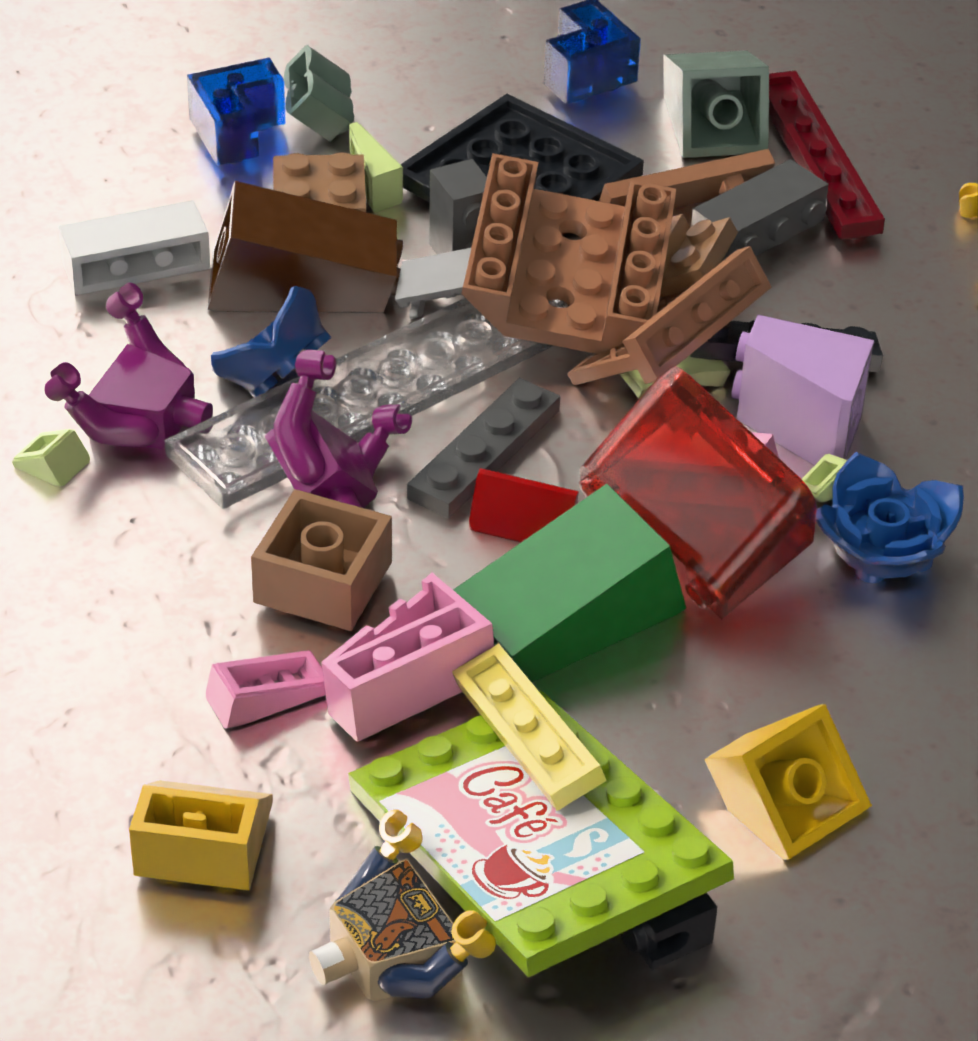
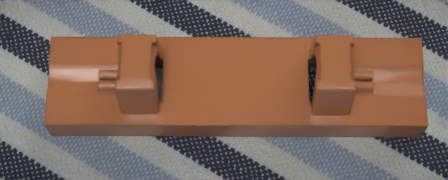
(699, 181)

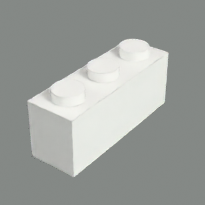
(134, 247)

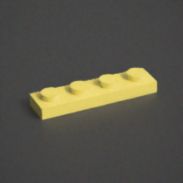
(529, 727)

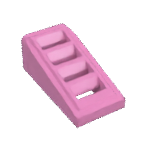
(247, 691)

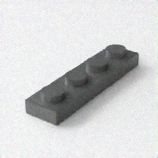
(484, 444)

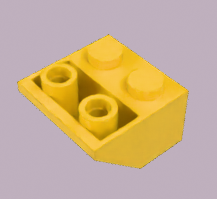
(198, 833)

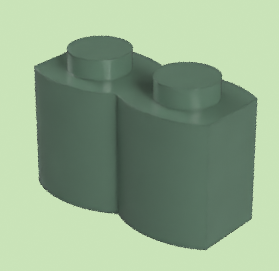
(318, 93)

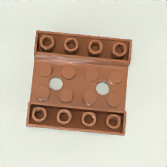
(525, 262)

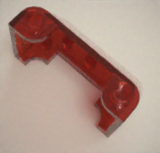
(706, 490)

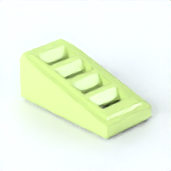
(382, 171)

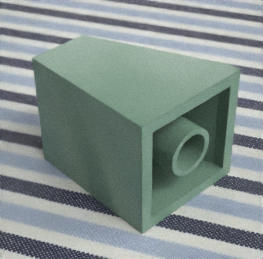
(717, 102)

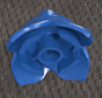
(275, 347)
(887, 527)

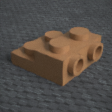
(694, 251)

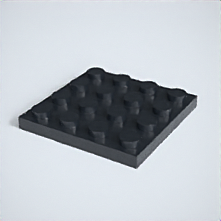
(567, 157)

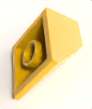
(790, 781)

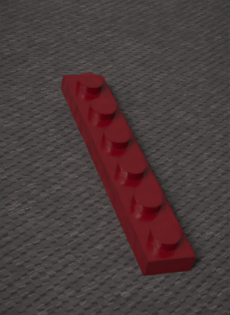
(818, 150)

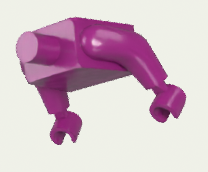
(142, 393)
(318, 454)

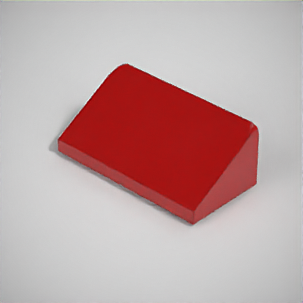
(515, 505)

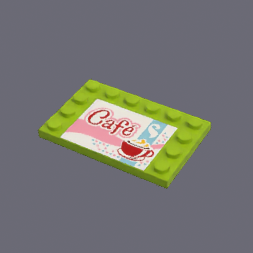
(533, 872)

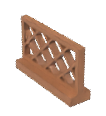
(682, 322)

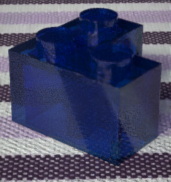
(590, 53)
(233, 105)

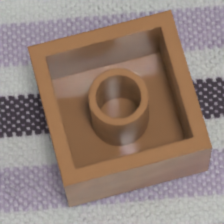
(324, 178)
(322, 559)

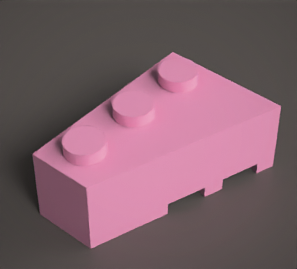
(404, 661)

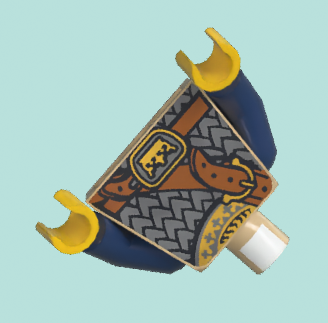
(393, 928)

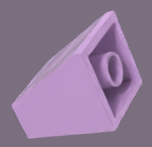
(802, 386)

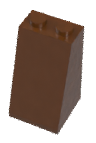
(290, 241)

